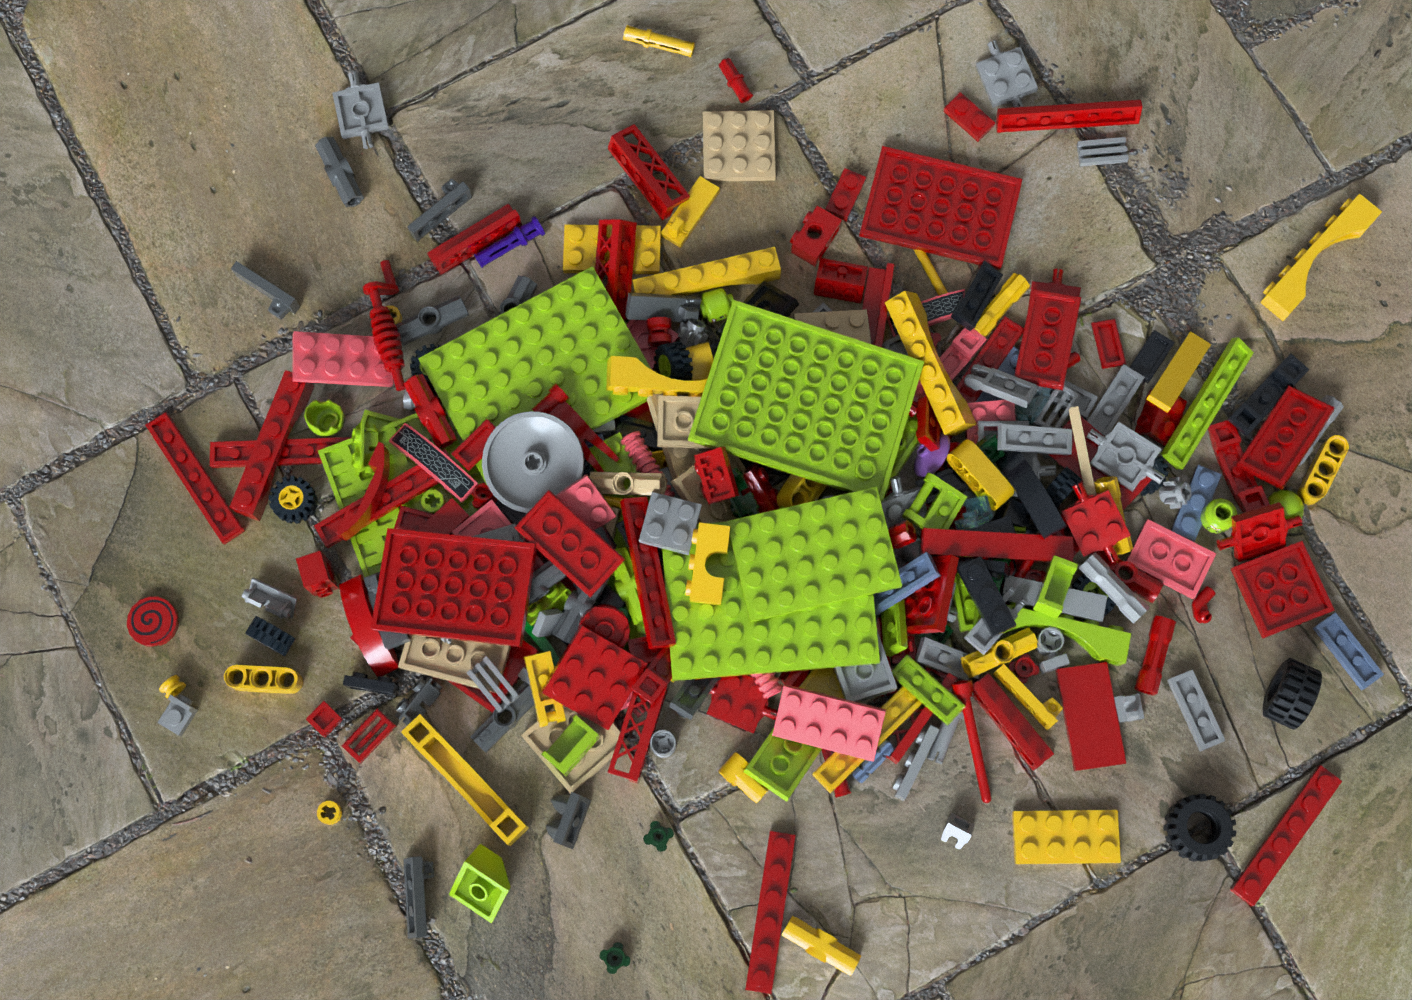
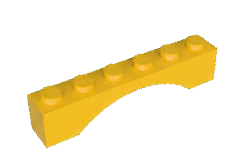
(734, 270)
(1291, 289)
(631, 375)
(942, 394)
(465, 780)

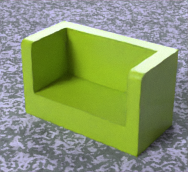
(1055, 586)
(571, 746)

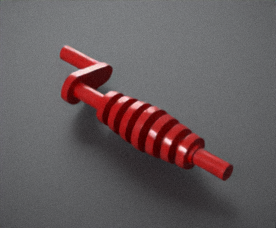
(384, 329)

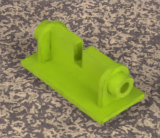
(363, 439)
(554, 598)

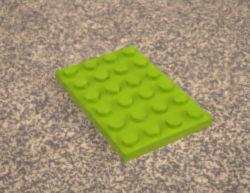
(814, 554)

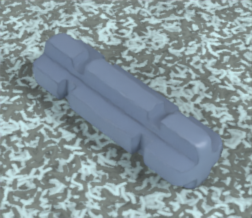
(884, 750)

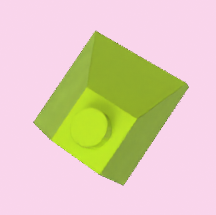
(482, 883)

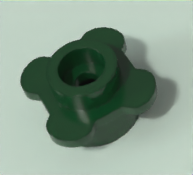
(656, 828)
(607, 956)

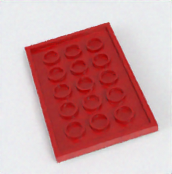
(941, 207)
(454, 587)

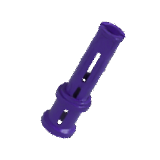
(520, 236)

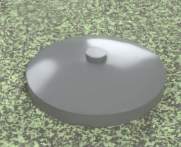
(530, 457)

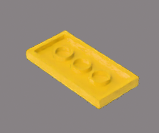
(581, 248)
(1066, 837)

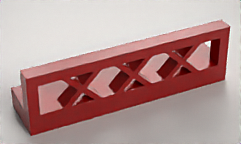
(641, 176)
(474, 239)
(620, 265)
(876, 293)
(1011, 722)
(919, 723)
(644, 742)

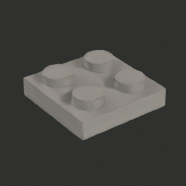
(670, 523)

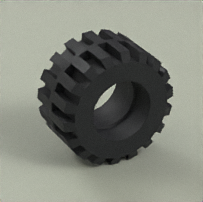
(1292, 693)
(1221, 827)

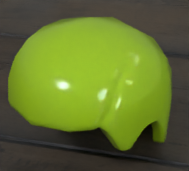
(324, 417)
(1290, 501)

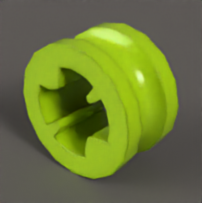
(426, 496)

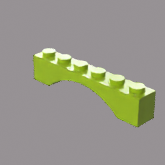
(1100, 642)

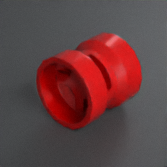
(659, 331)

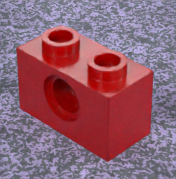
(810, 248)
(317, 574)

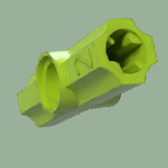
(626, 586)

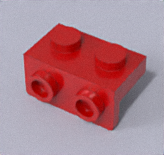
(1157, 422)
(762, 490)

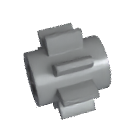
(692, 332)
(1175, 492)

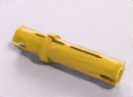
(660, 41)

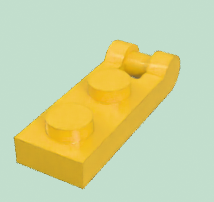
(539, 669)

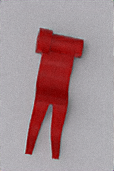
(556, 405)

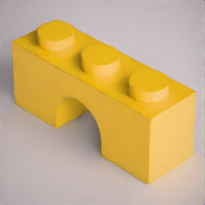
(709, 541)

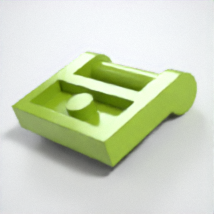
(943, 508)

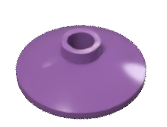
(930, 461)

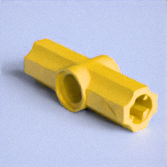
(1011, 647)
(821, 945)

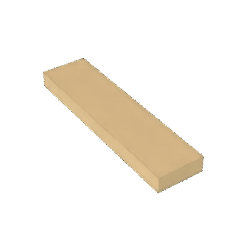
(1081, 450)

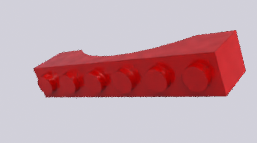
(258, 475)

